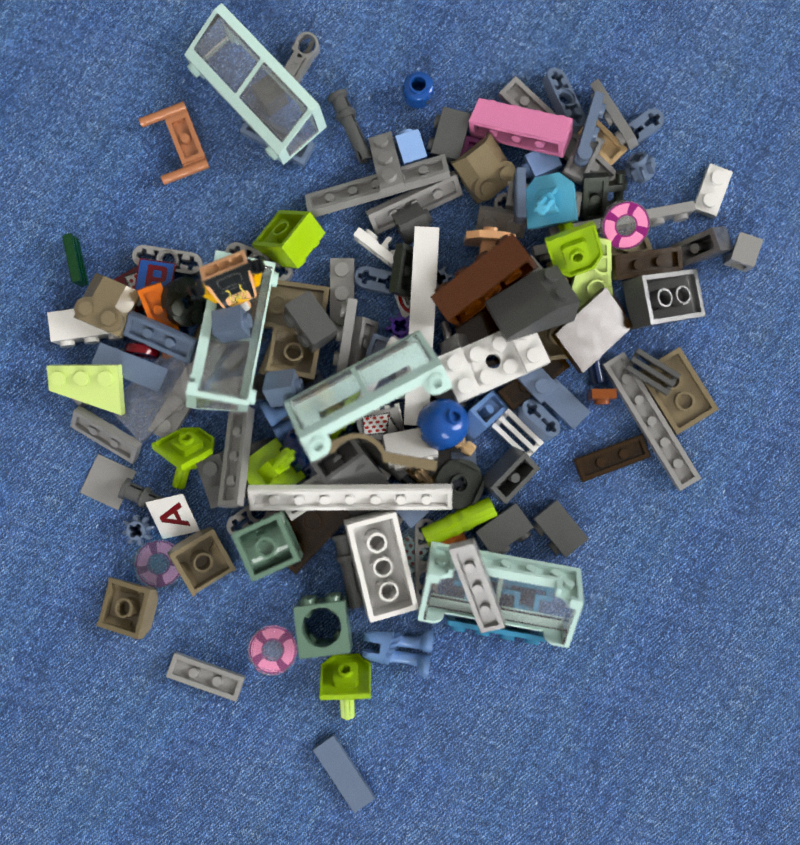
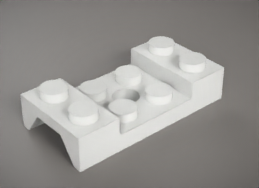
(473, 377)

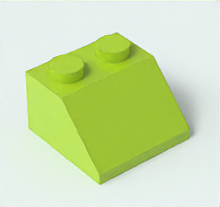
(289, 237)

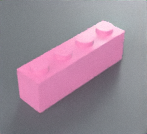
(521, 127)

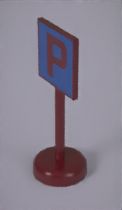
(149, 273)

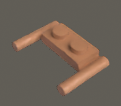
(184, 139)

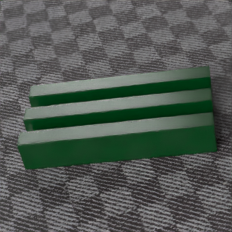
(75, 260)

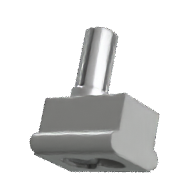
(451, 341)

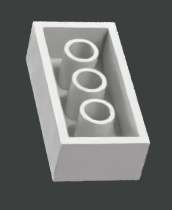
(381, 564)

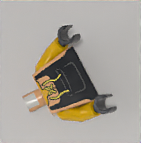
(229, 280)

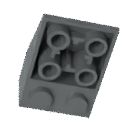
(349, 466)

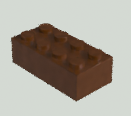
(483, 279)

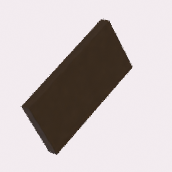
(314, 530)

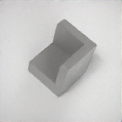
(744, 252)

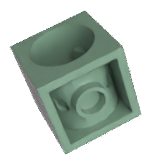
(267, 545)
(308, 643)

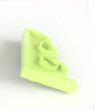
(590, 282)
(90, 383)

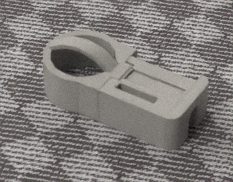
(300, 62)

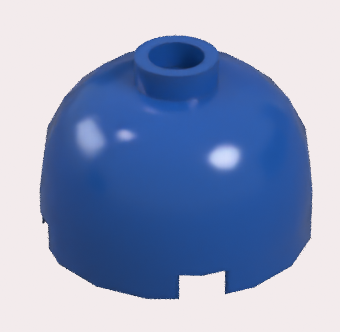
(443, 423)

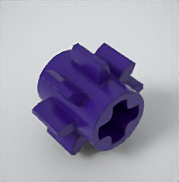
(398, 321)

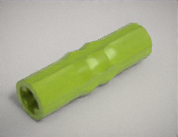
(459, 522)

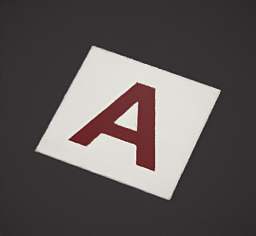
(172, 516)

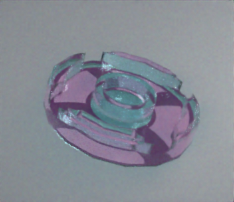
(154, 565)

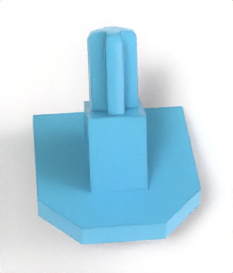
(550, 201)

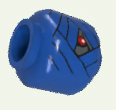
(418, 89)

